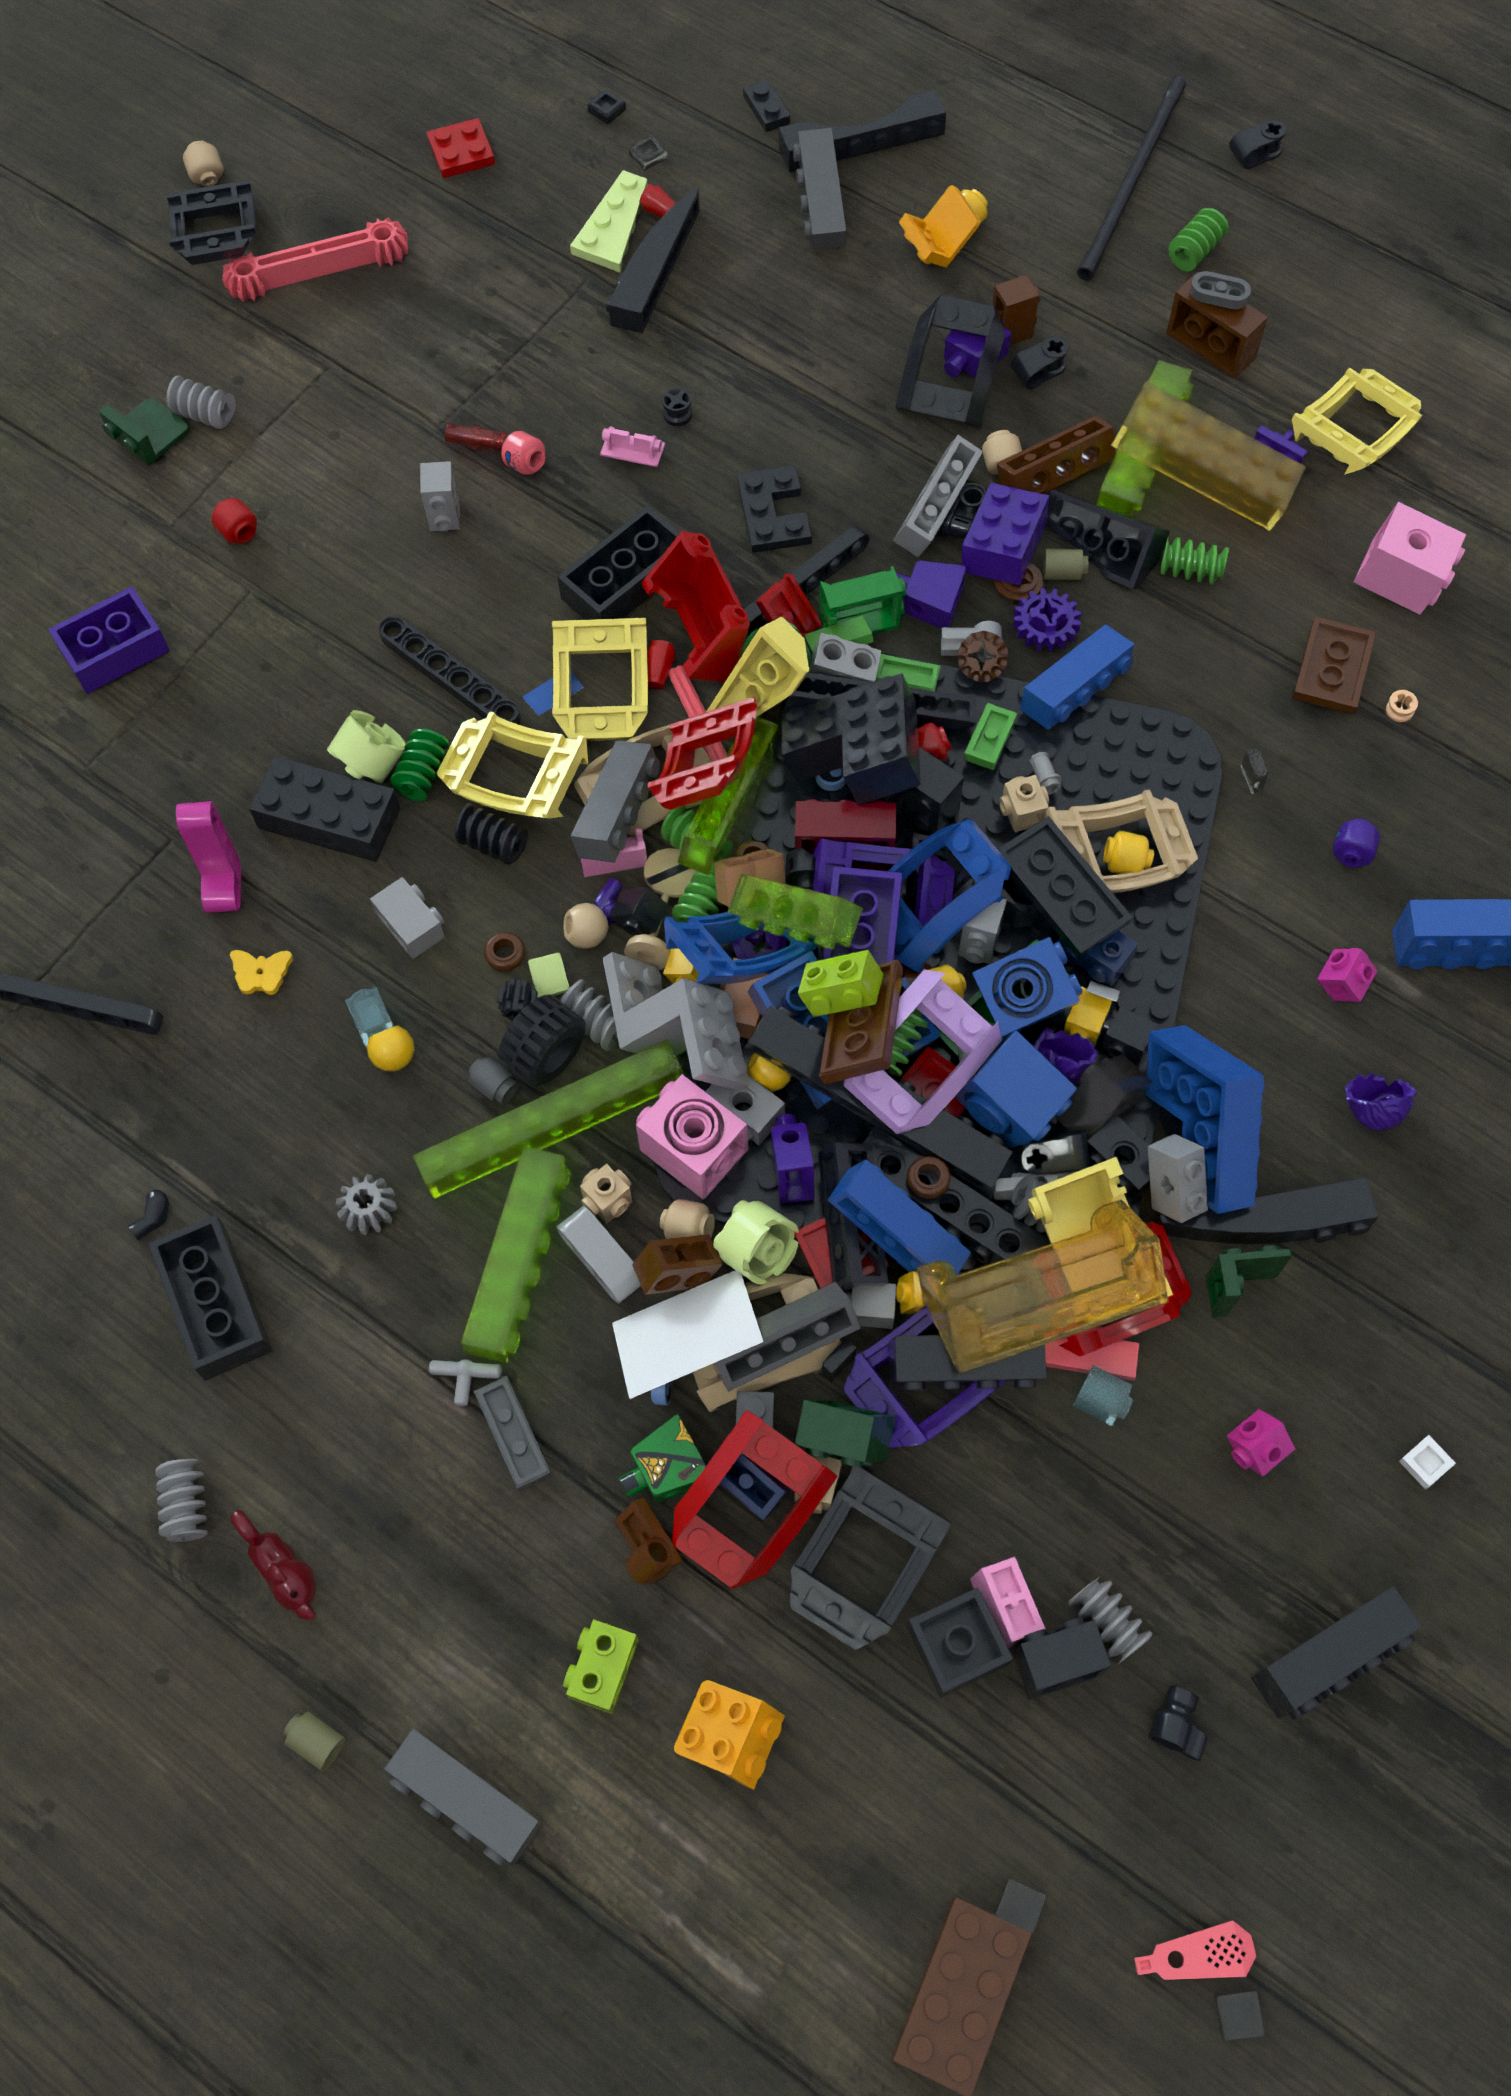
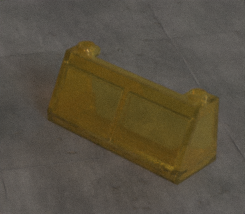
(1047, 1290)

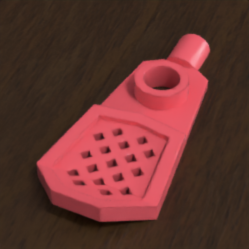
(1195, 1955)

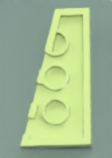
(609, 228)

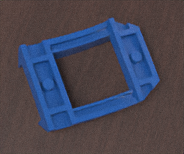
(985, 865)
(701, 942)

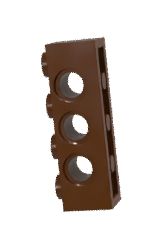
(1059, 457)

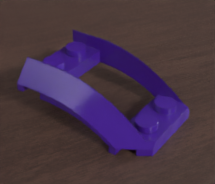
(934, 877)
(871, 1392)

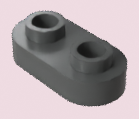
(1220, 290)

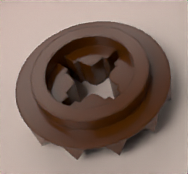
(1031, 582)
(993, 667)

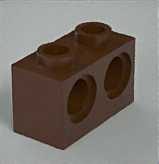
(676, 1264)

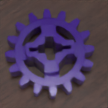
(1046, 619)

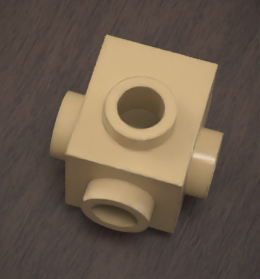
(1024, 802)
(610, 1202)

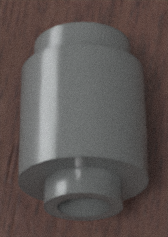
(493, 1080)

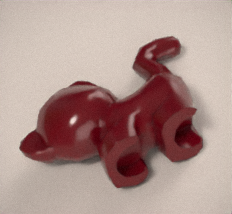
(288, 1578)

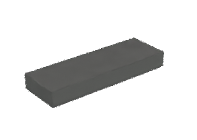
(512, 1433)

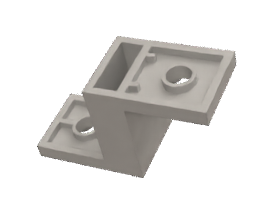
(684, 1014)

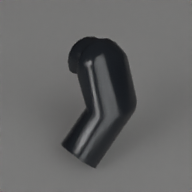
(154, 1215)

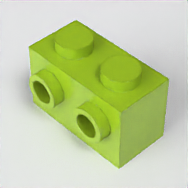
(840, 983)
(601, 1666)

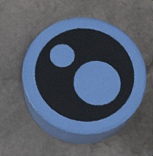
(831, 780)
(662, 1394)

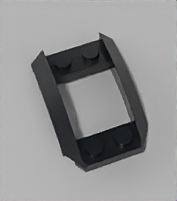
(210, 202)
(944, 401)
(895, 1511)

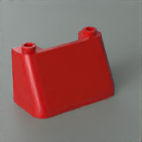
(702, 595)

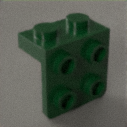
(145, 430)

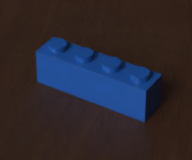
(1077, 677)
(895, 1220)

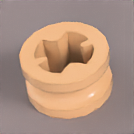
(1403, 697)

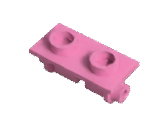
(635, 449)

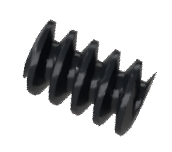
(488, 837)

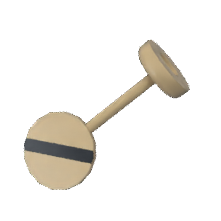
(669, 880)

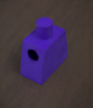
(965, 350)
(933, 592)
(792, 1160)

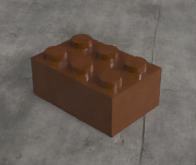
(1217, 333)

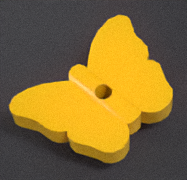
(248, 969)

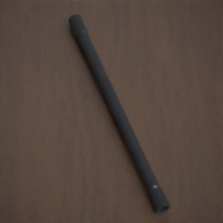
(1094, 254)

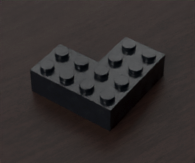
(864, 731)

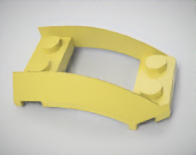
(1344, 446)
(593, 638)
(551, 783)

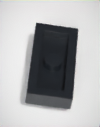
(766, 105)

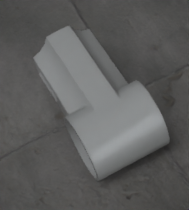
(952, 638)

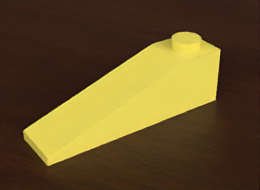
(768, 668)

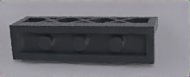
(842, 1233)

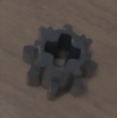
(515, 997)

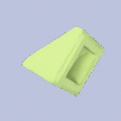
(549, 975)

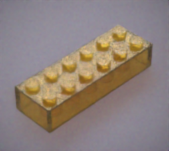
(1208, 456)

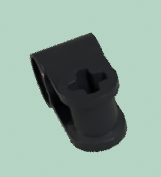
(1257, 144)
(1041, 361)
(963, 512)
(1064, 1153)

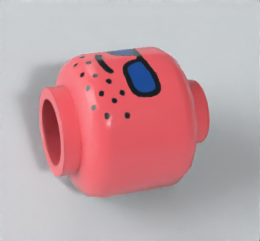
(523, 453)

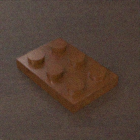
(1334, 665)

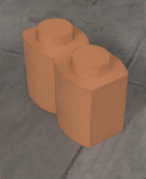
(761, 864)

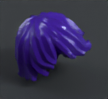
(1066, 1052)
(1377, 1103)

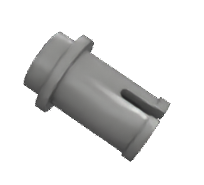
(1045, 772)

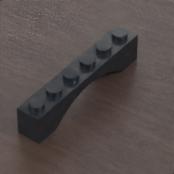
(914, 120)

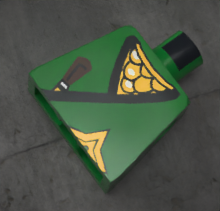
(664, 1463)

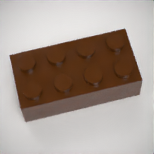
(961, 1997)

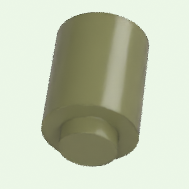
(1064, 564)
(314, 1740)

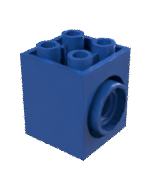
(1040, 967)
(1016, 1092)

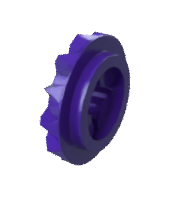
(745, 949)

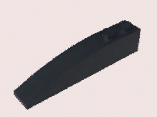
(651, 266)
(932, 707)
(1286, 1217)

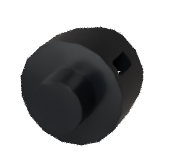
(800, 869)

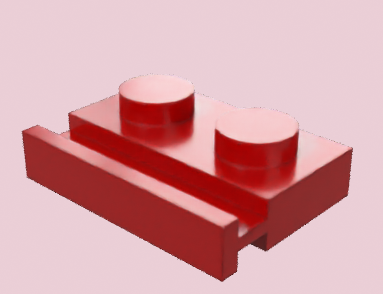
(789, 601)

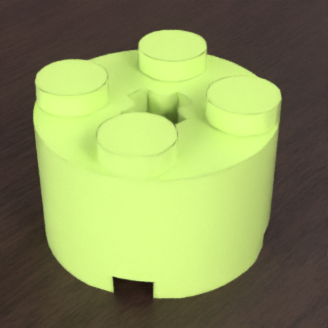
(366, 747)
(757, 1241)

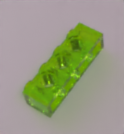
(796, 911)

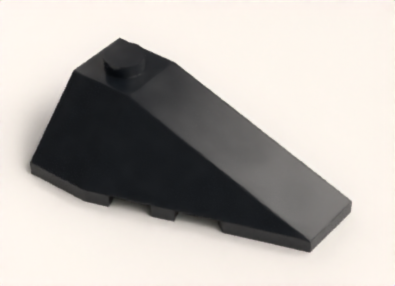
(1113, 541)

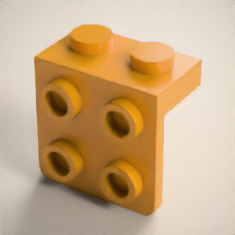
(943, 229)
(729, 1732)

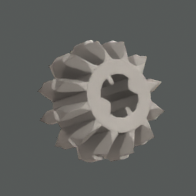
(357, 1196)

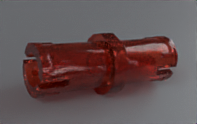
(475, 436)

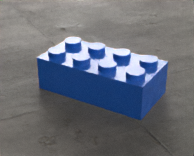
(1454, 933)

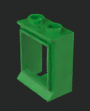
(870, 588)

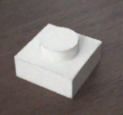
(1427, 1462)

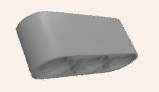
(599, 1253)

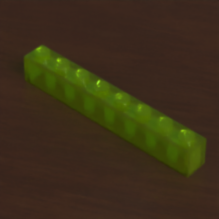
(548, 1119)

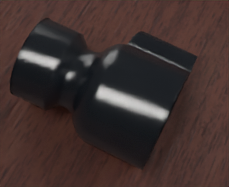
(1174, 1729)

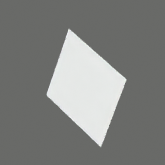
(686, 1333)

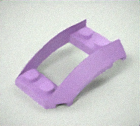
(955, 1020)

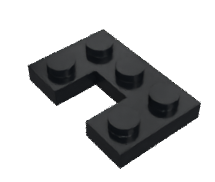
(757, 495)

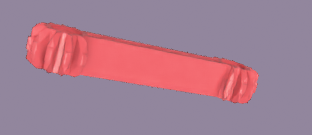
(252, 275)

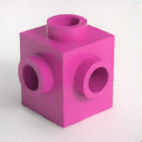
(1347, 975)
(1260, 1443)

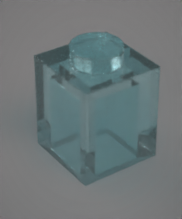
(368, 1013)
(1104, 1396)

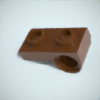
(652, 1550)

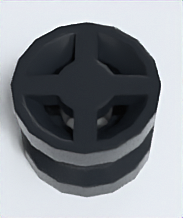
(677, 407)

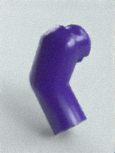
(606, 897)

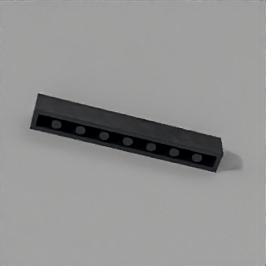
(950, 1138)

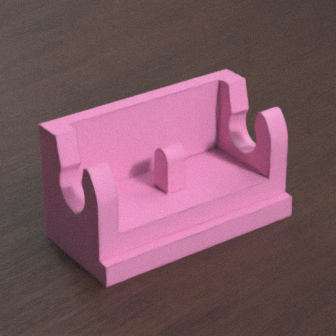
(629, 858)
(1008, 1600)

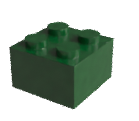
(844, 1431)

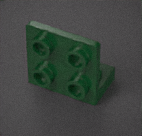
(1234, 1266)

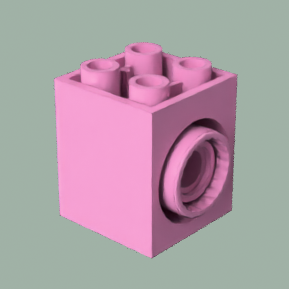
(1411, 559)
(691, 1136)

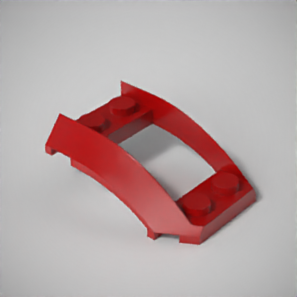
(682, 783)
(1099, 1337)
(781, 1460)

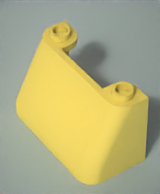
(1071, 1200)

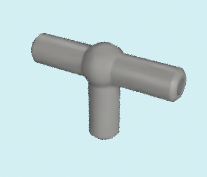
(464, 1371)

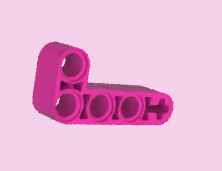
(213, 855)

